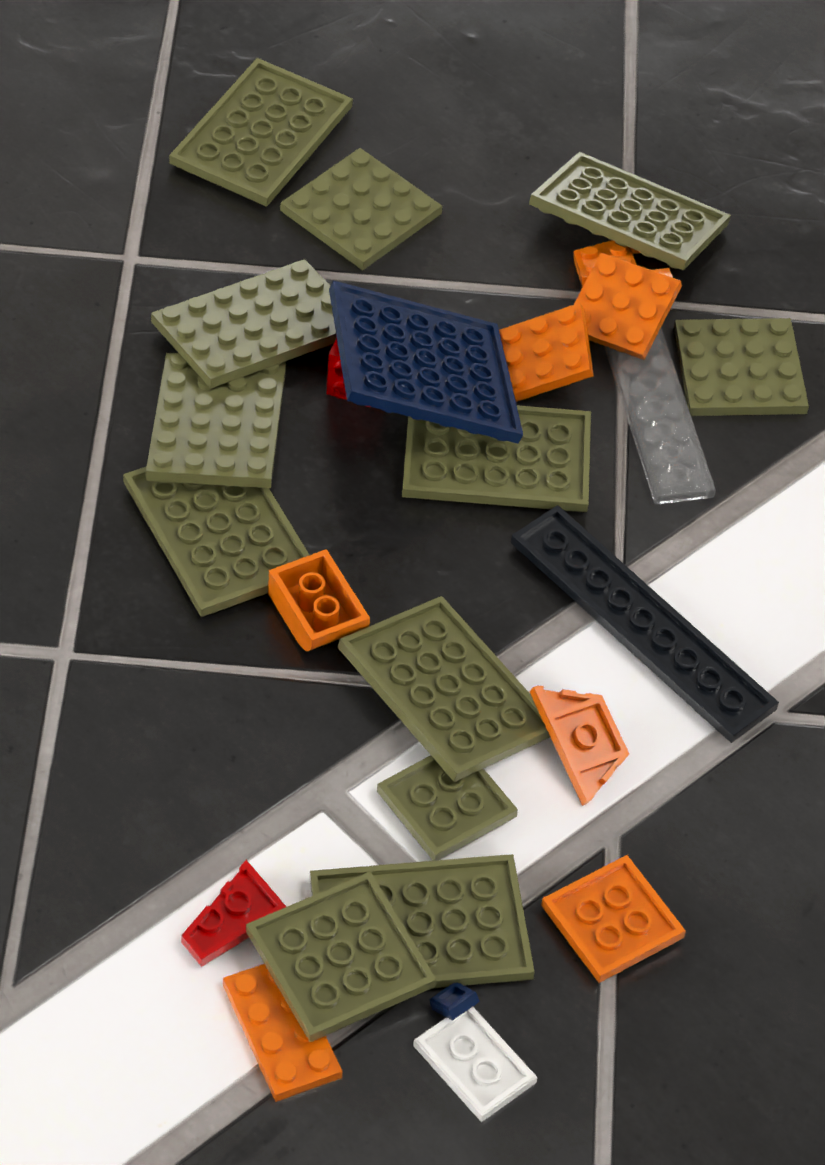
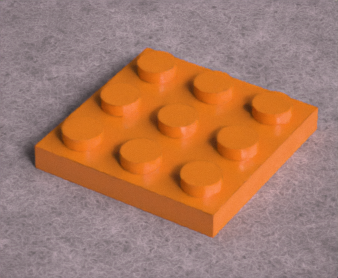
(626, 304)
(547, 351)
(613, 918)

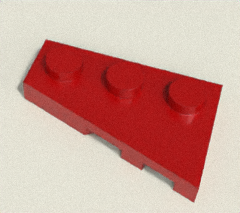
(225, 920)

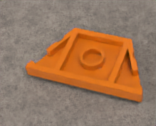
(582, 736)

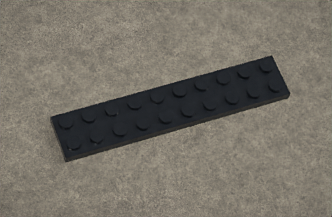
(645, 623)

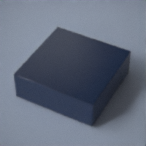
(454, 1000)

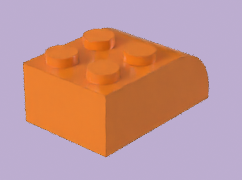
(316, 600)

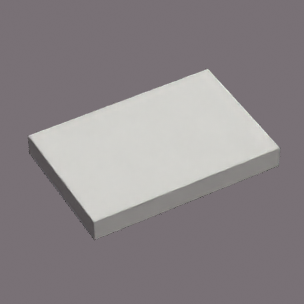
(475, 1062)

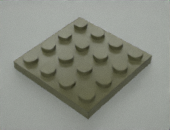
(361, 208)
(740, 367)
(340, 956)

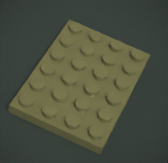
(261, 131)
(630, 210)
(251, 323)
(217, 432)
(539, 472)
(217, 537)
(446, 687)
(458, 913)

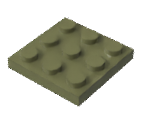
(445, 812)

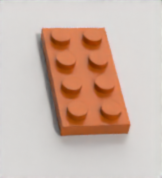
(276, 1038)

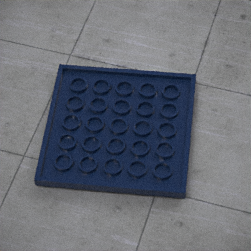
(424, 362)

